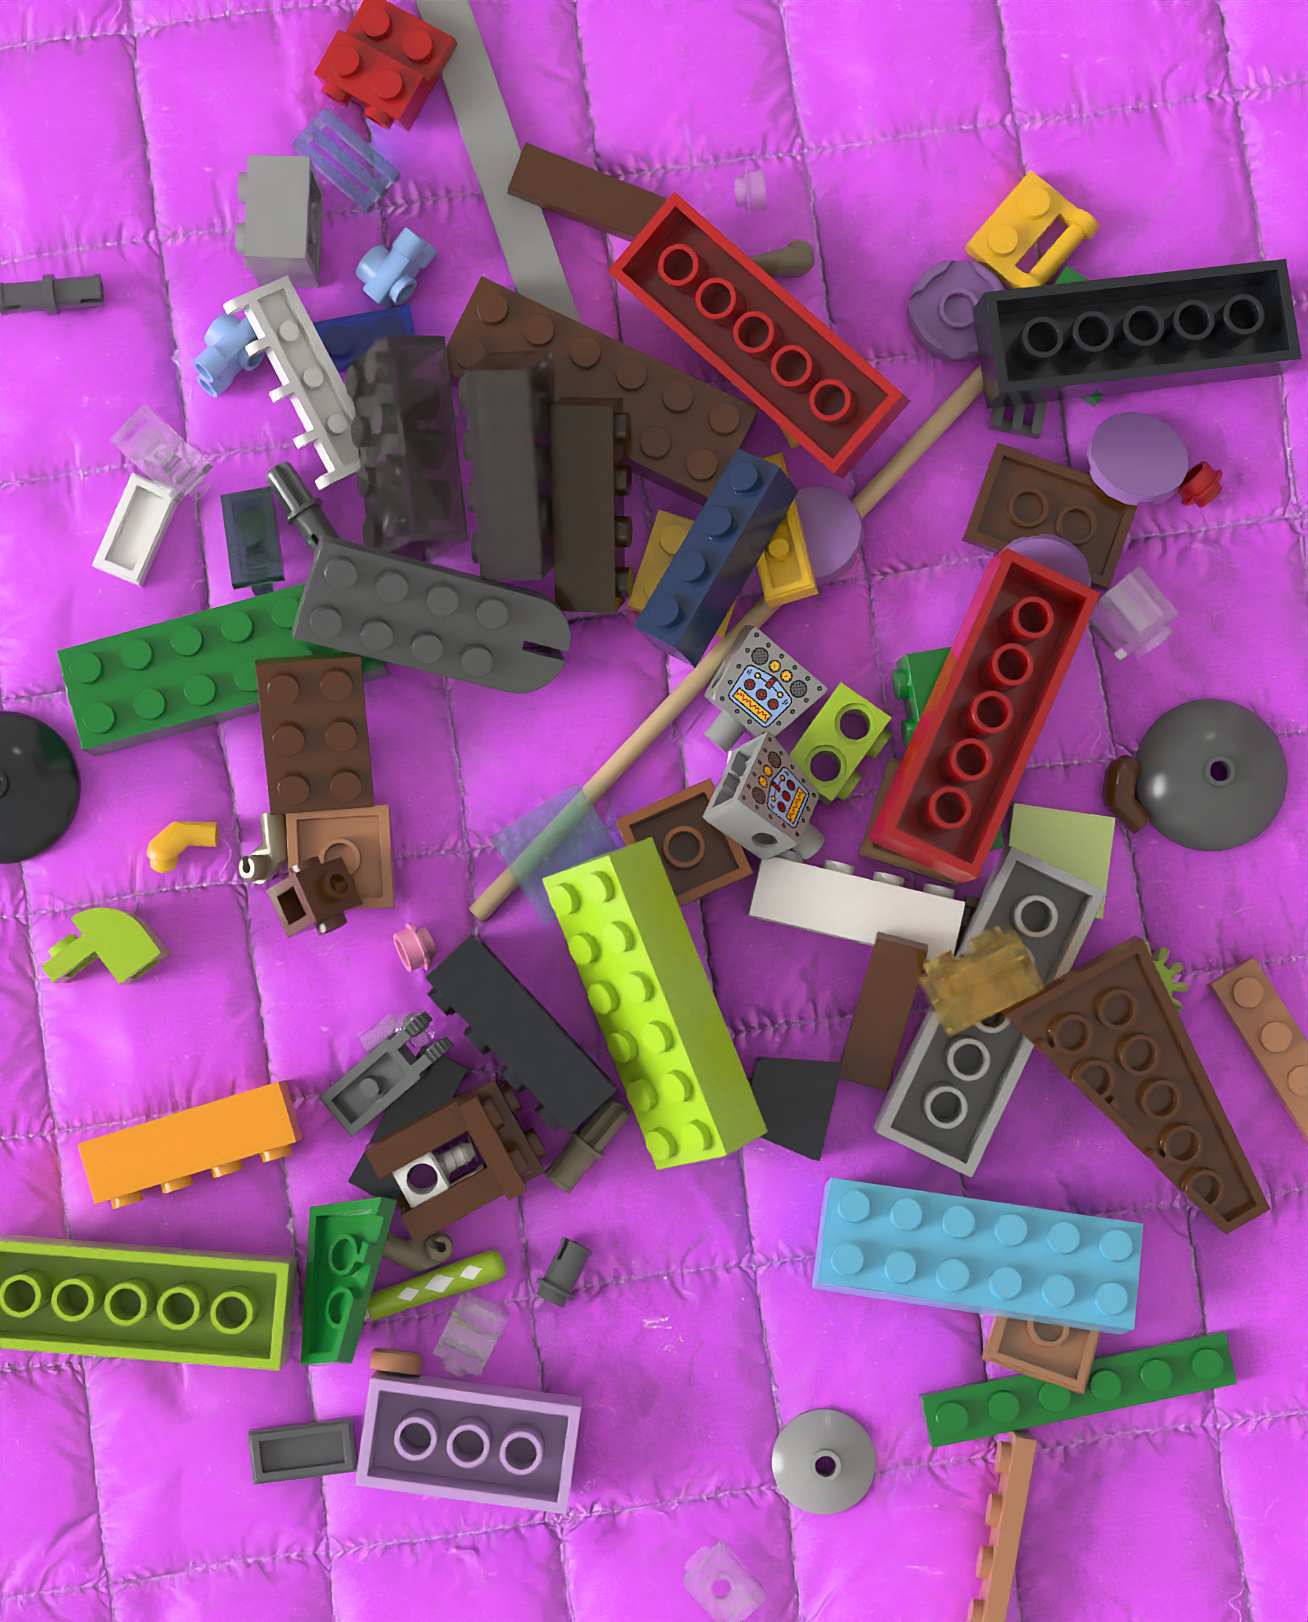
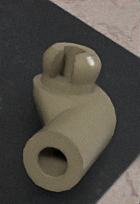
(788, 261)
(419, 1255)

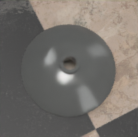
(1177, 778)

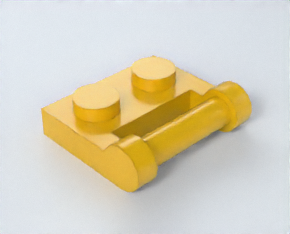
(1020, 224)

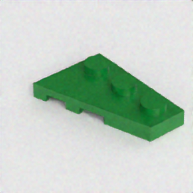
(340, 1276)

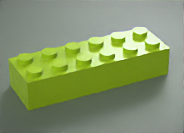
(655, 1006)
(146, 1302)

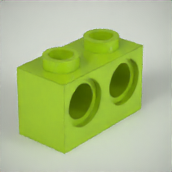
(826, 738)

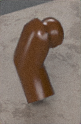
(1119, 792)

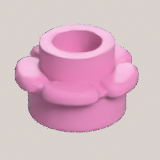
(415, 947)

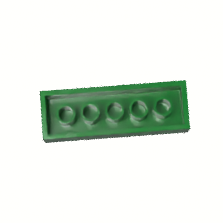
(183, 671)

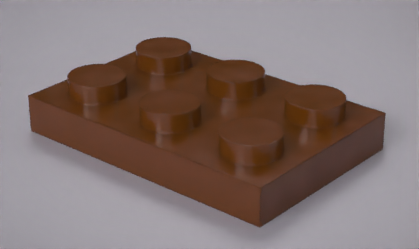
(1038, 497)
(315, 733)

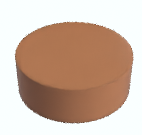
(396, 1361)

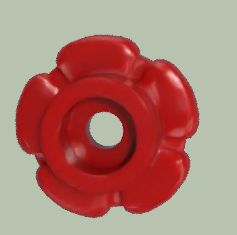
(1200, 485)

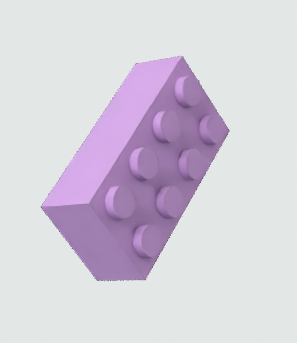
(469, 1441)

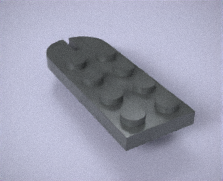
(430, 618)

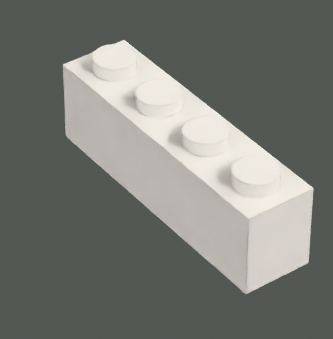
(851, 906)

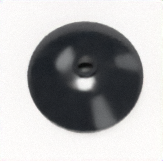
(37, 787)

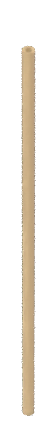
(756, 616)

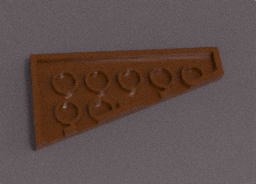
(1132, 1058)

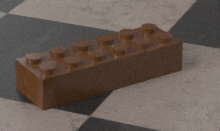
(678, 423)

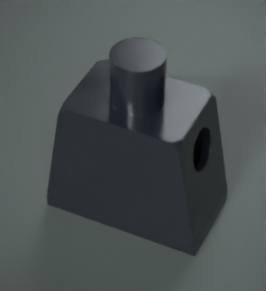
(795, 1101)

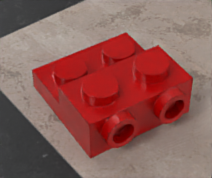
(385, 63)

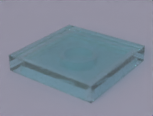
(549, 841)

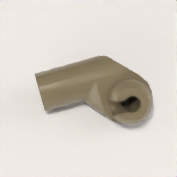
(270, 854)

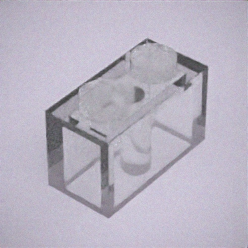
(1133, 616)

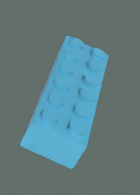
(978, 1256)

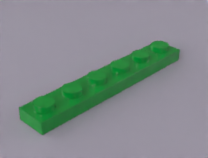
(1112, 1384)

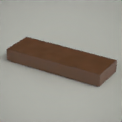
(583, 193)
(882, 1010)

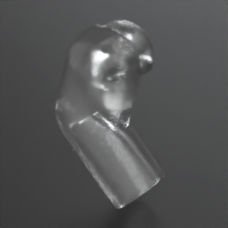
(390, 1024)

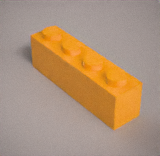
(191, 1142)

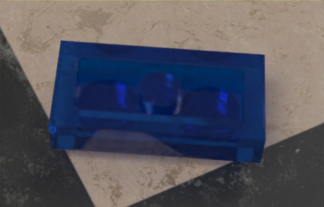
(354, 334)

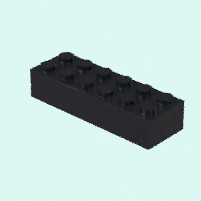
(1136, 333)

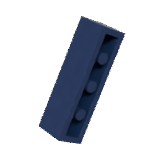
(716, 557)

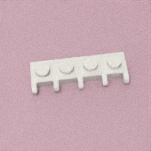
(305, 373)

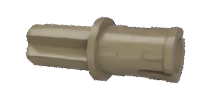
(587, 1145)

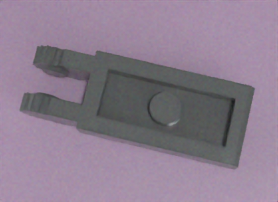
(381, 1077)

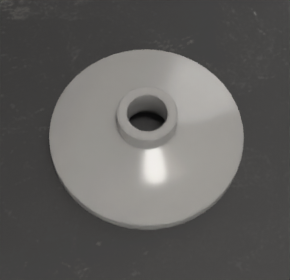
(817, 1435)

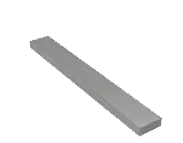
(494, 158)

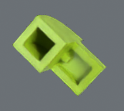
(116, 937)

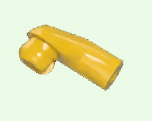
(176, 838)

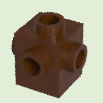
(315, 897)

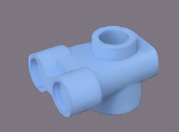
(392, 273)
(225, 353)

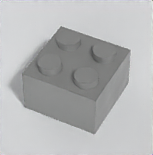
(281, 219)

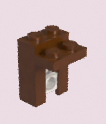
(508, 1153)

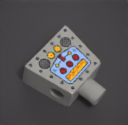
(758, 690)
(765, 801)

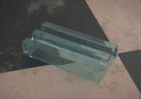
(377, 188)

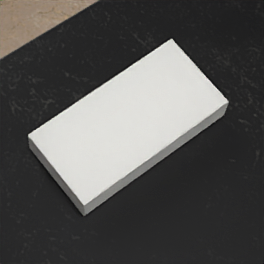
(135, 531)

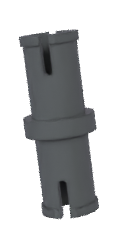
(51, 294)

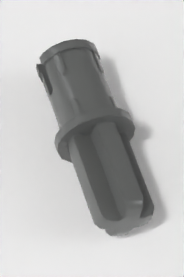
(299, 504)

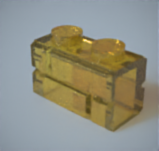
(979, 981)

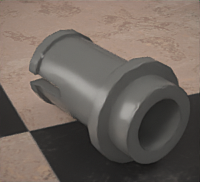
(563, 1272)

